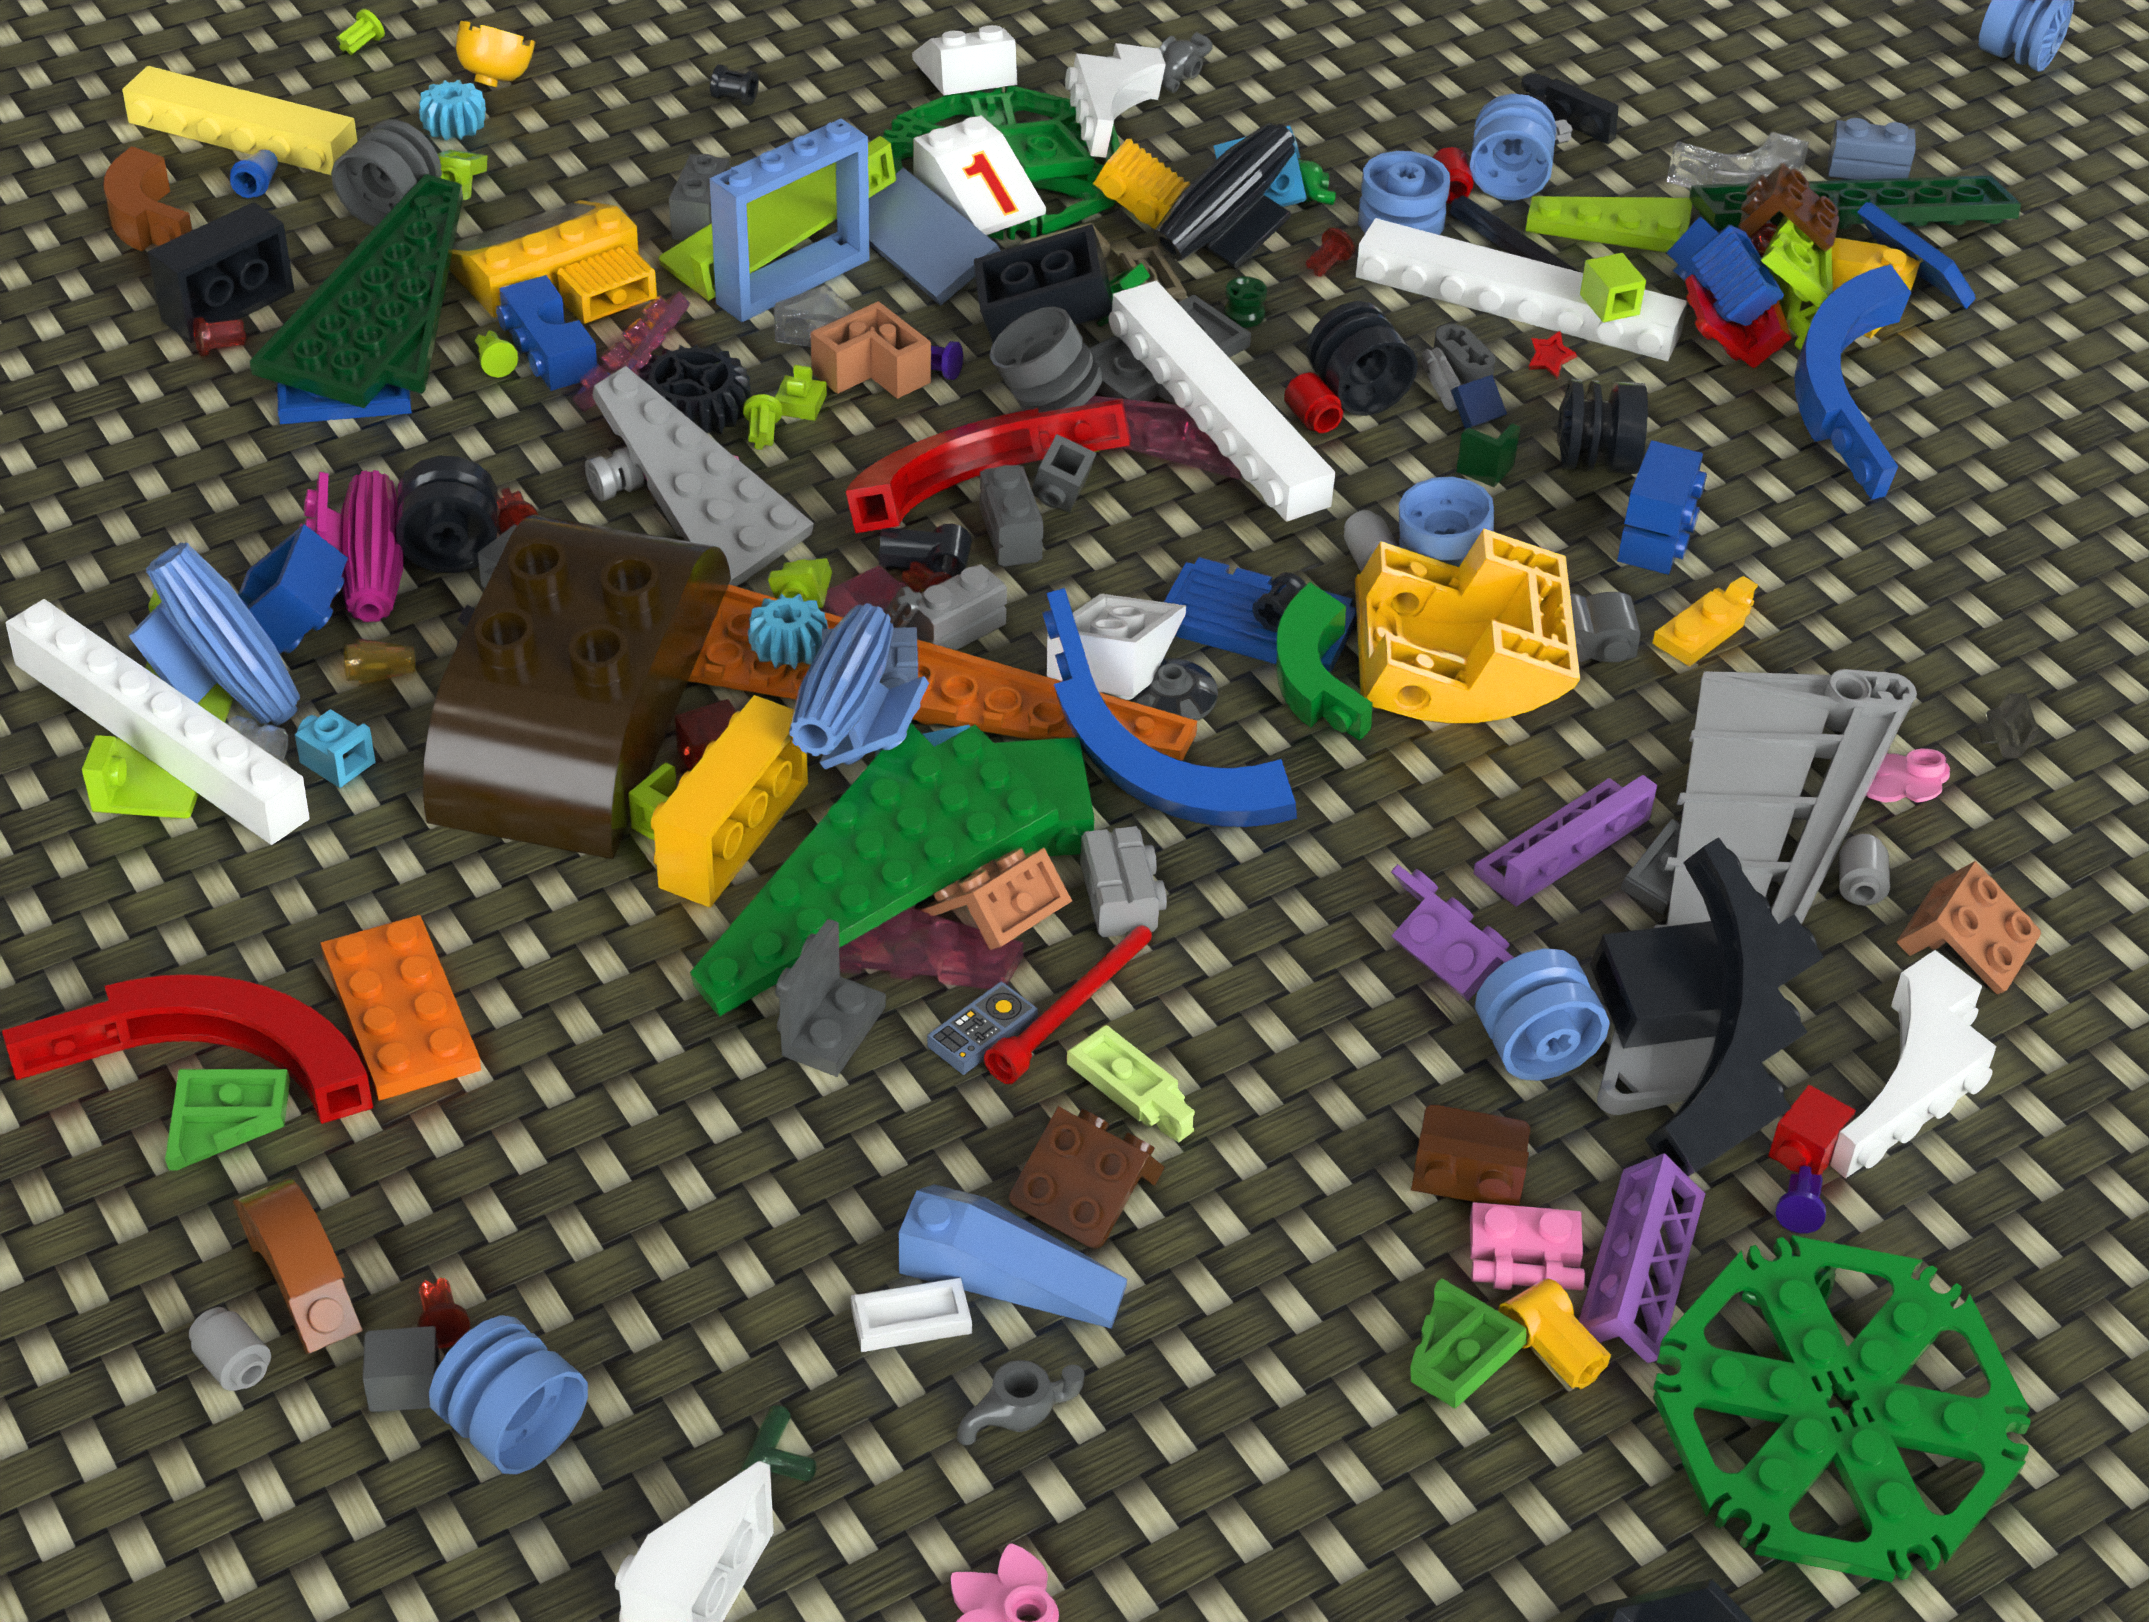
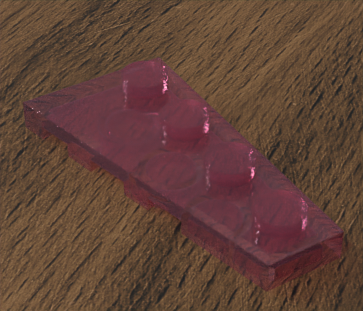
(640, 340)
(1172, 435)
(931, 946)

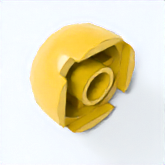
(492, 53)

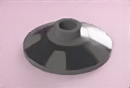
(1180, 689)

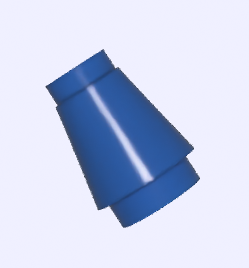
(253, 173)

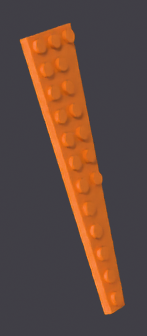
(959, 690)

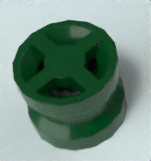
(1245, 301)

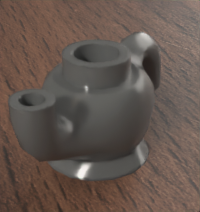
(1183, 59)
(1020, 1398)

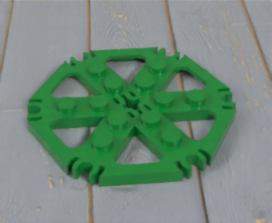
(999, 110)
(1814, 1435)

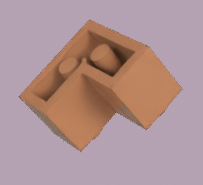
(872, 346)

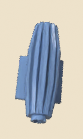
(210, 637)
(840, 701)

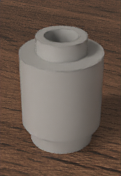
(1364, 533)
(1864, 870)
(229, 1349)

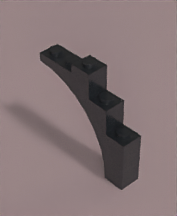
(1755, 1020)

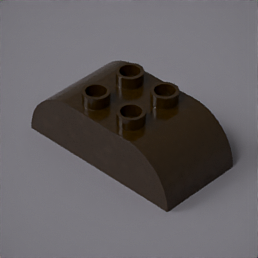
(568, 682)

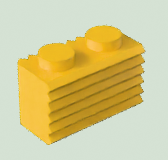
(1140, 183)
(606, 284)

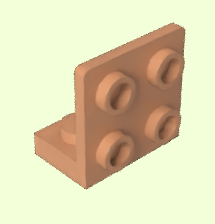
(1006, 895)
(1977, 923)

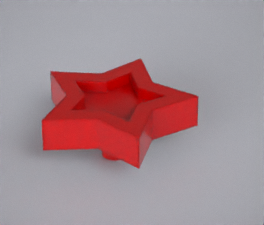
(1550, 354)

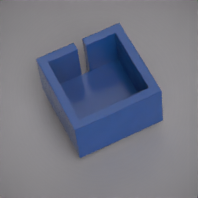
(1662, 508)
(294, 587)

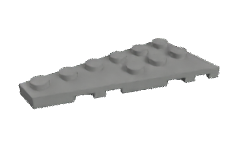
(697, 481)

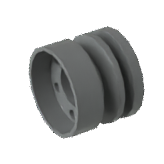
(383, 169)
(1046, 361)

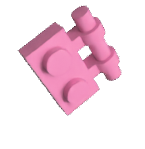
(1525, 1236)

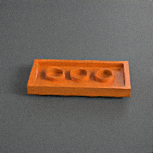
(400, 1007)

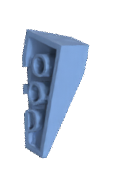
(1003, 1257)

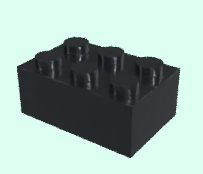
(222, 270)
(1045, 273)

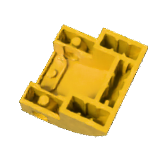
(1465, 637)

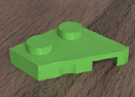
(223, 1111)
(1462, 1345)

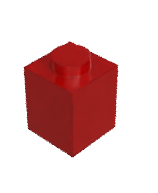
(1810, 1131)

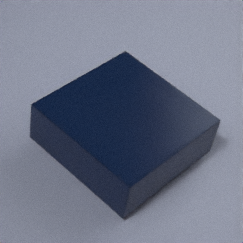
(1478, 402)

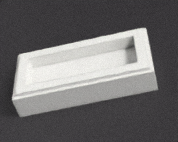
(911, 1314)

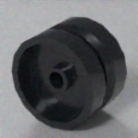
(446, 513)

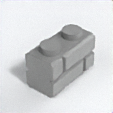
(961, 609)
(1121, 880)

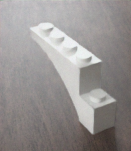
(1110, 85)
(1935, 1067)

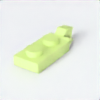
(1133, 1082)

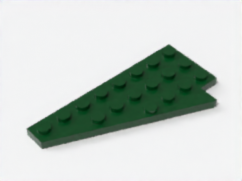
(377, 309)

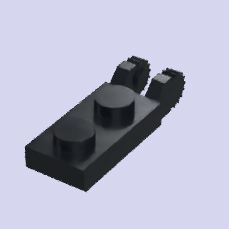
(1579, 108)

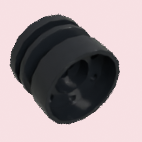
(1361, 358)
(1603, 426)

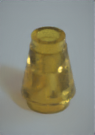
(376, 661)

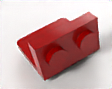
(1750, 342)

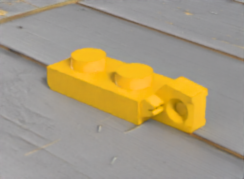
(1707, 622)

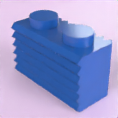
(1736, 276)

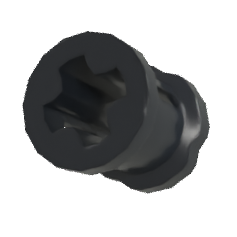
(734, 84)
(1272, 605)

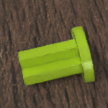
(361, 32)
(496, 356)
(762, 413)

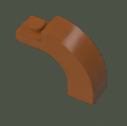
(132, 196)
(302, 1261)

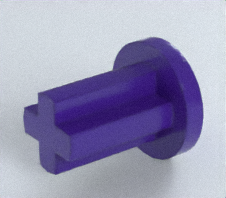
(947, 359)
(1801, 1207)

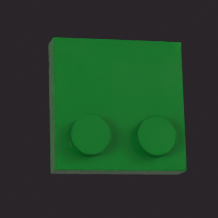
(1047, 149)

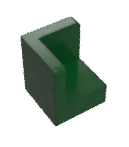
(1487, 457)

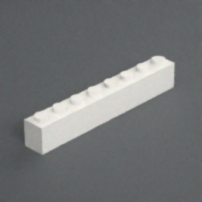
(1511, 288)
(1222, 401)
(159, 721)

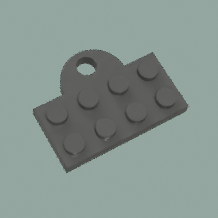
(1130, 379)

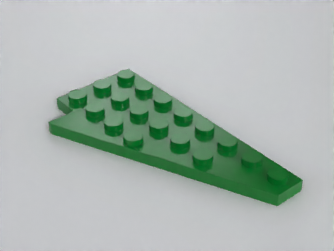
(888, 843)

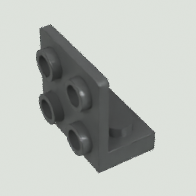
(821, 1012)

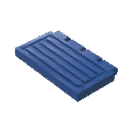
(1222, 612)

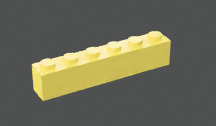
(238, 119)

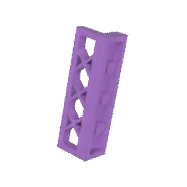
(1567, 838)
(1634, 1244)

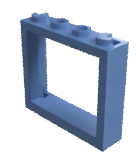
(753, 293)

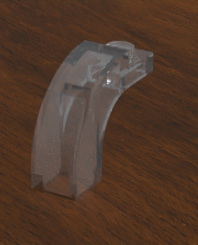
(1701, 166)

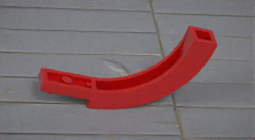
(912, 474)
(203, 1011)

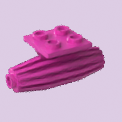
(366, 536)

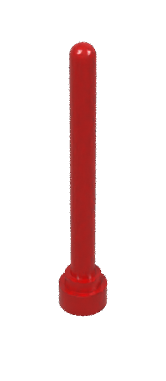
(1011, 1056)

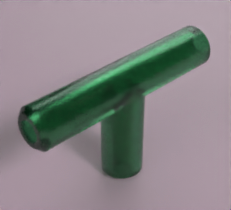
(780, 1461)

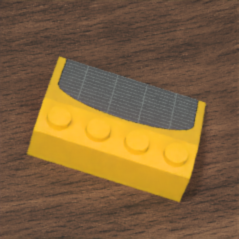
(538, 248)

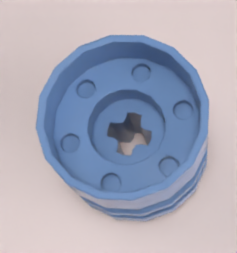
(2028, 27)
(1513, 147)
(1444, 518)
(508, 1394)

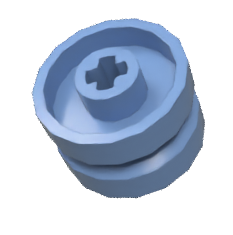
(1404, 191)
(1541, 1014)

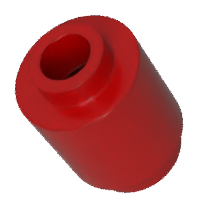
(1458, 165)
(1313, 403)

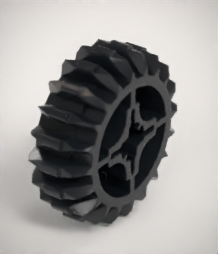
(701, 385)

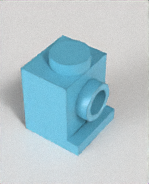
(324, 742)

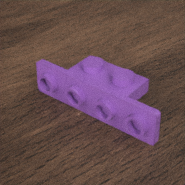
(1445, 939)

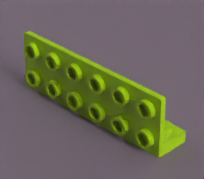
(777, 221)
(130, 783)

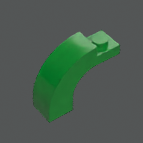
(1303, 636)

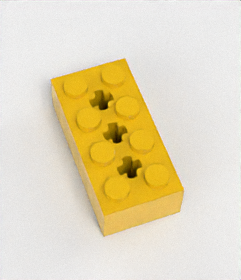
(728, 802)

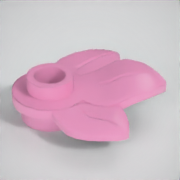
(1912, 776)
(1005, 1596)

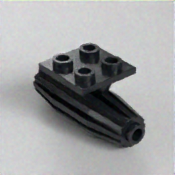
(1227, 202)

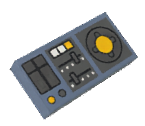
(980, 1025)

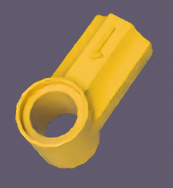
(1557, 1333)

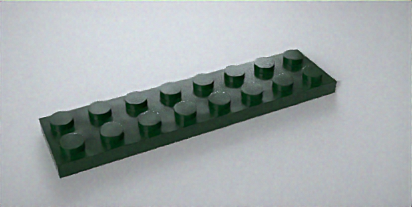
(1904, 199)

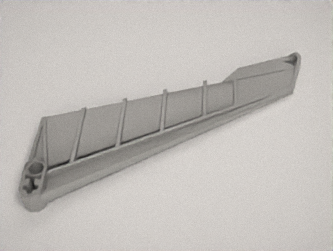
(1745, 787)

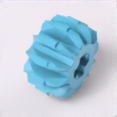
(452, 109)
(786, 630)

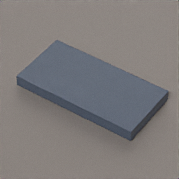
(925, 237)

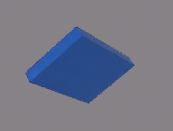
(1933, 266)
(303, 406)

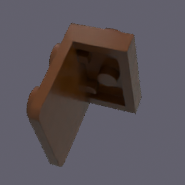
(1790, 193)
(1471, 1156)
(1082, 1176)

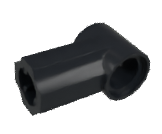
(939, 551)

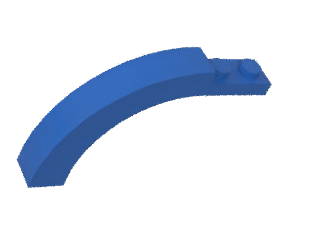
(1820, 391)
(1178, 788)

